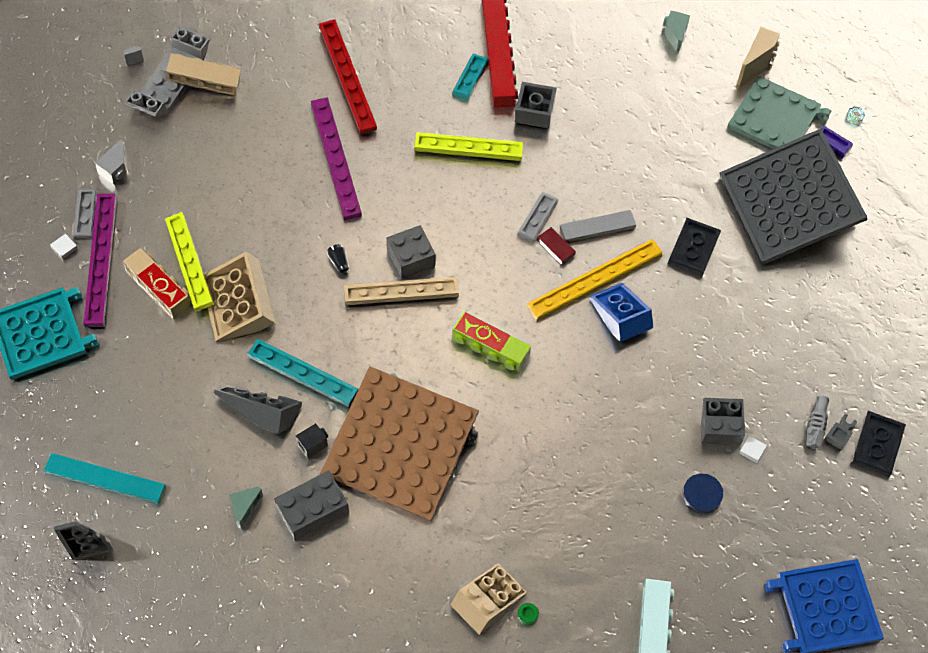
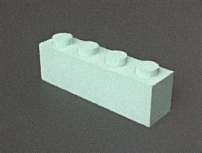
(655, 616)

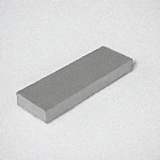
(85, 214)
(537, 217)

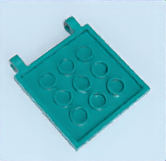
(41, 333)

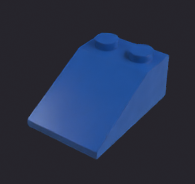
(622, 311)

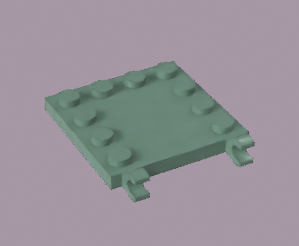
(775, 114)

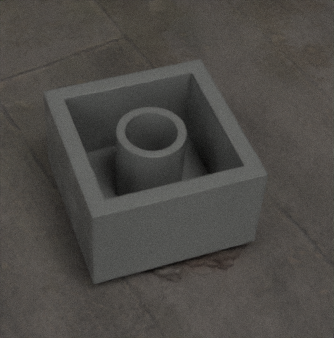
(535, 104)
(411, 251)

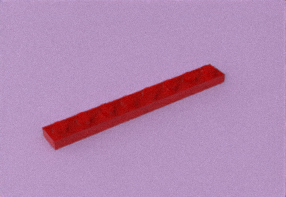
(347, 77)

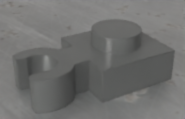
(840, 433)

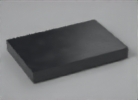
(694, 247)
(878, 443)

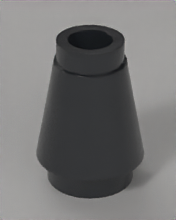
(338, 257)

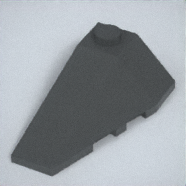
(264, 411)
(82, 540)

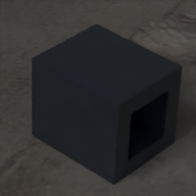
(312, 440)

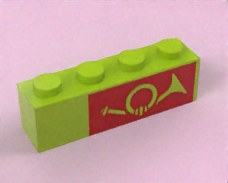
(491, 342)

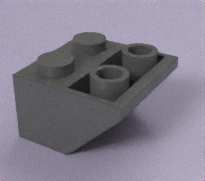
(722, 421)

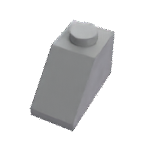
(113, 163)

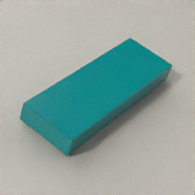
(470, 76)

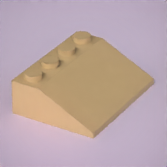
(238, 298)

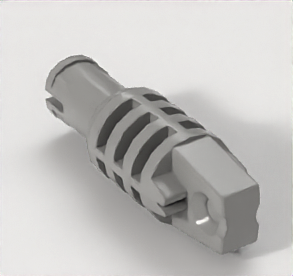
(817, 422)

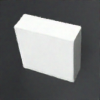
(64, 246)
(752, 449)

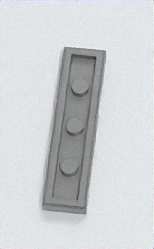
(598, 226)

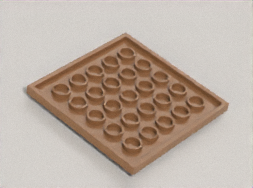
(400, 443)

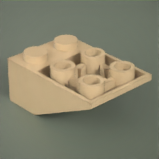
(487, 598)

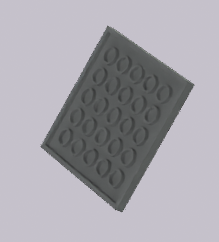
(792, 196)

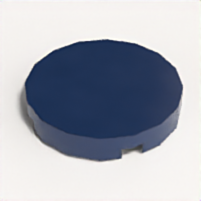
(702, 493)

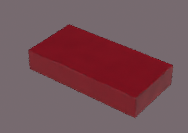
(556, 245)

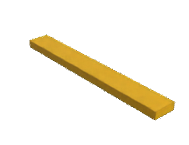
(594, 279)

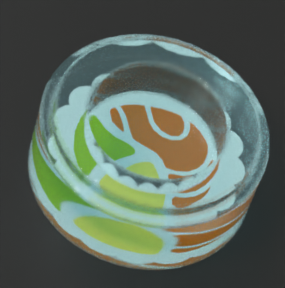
(855, 115)

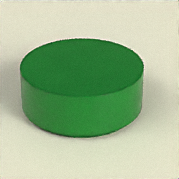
(528, 614)

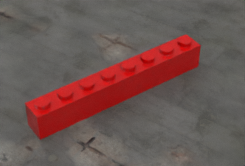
(499, 53)

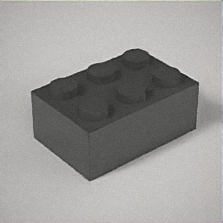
(311, 505)

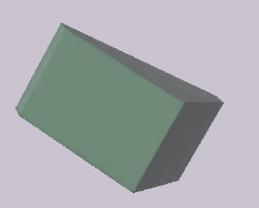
(245, 503)

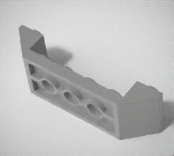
(159, 94)

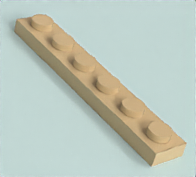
(401, 290)

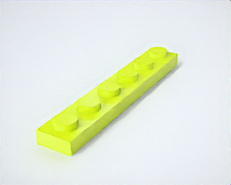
(468, 146)
(189, 262)

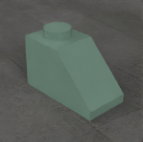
(675, 28)

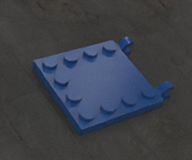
(827, 607)

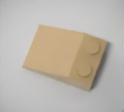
(759, 55)

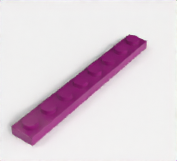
(336, 159)
(100, 261)

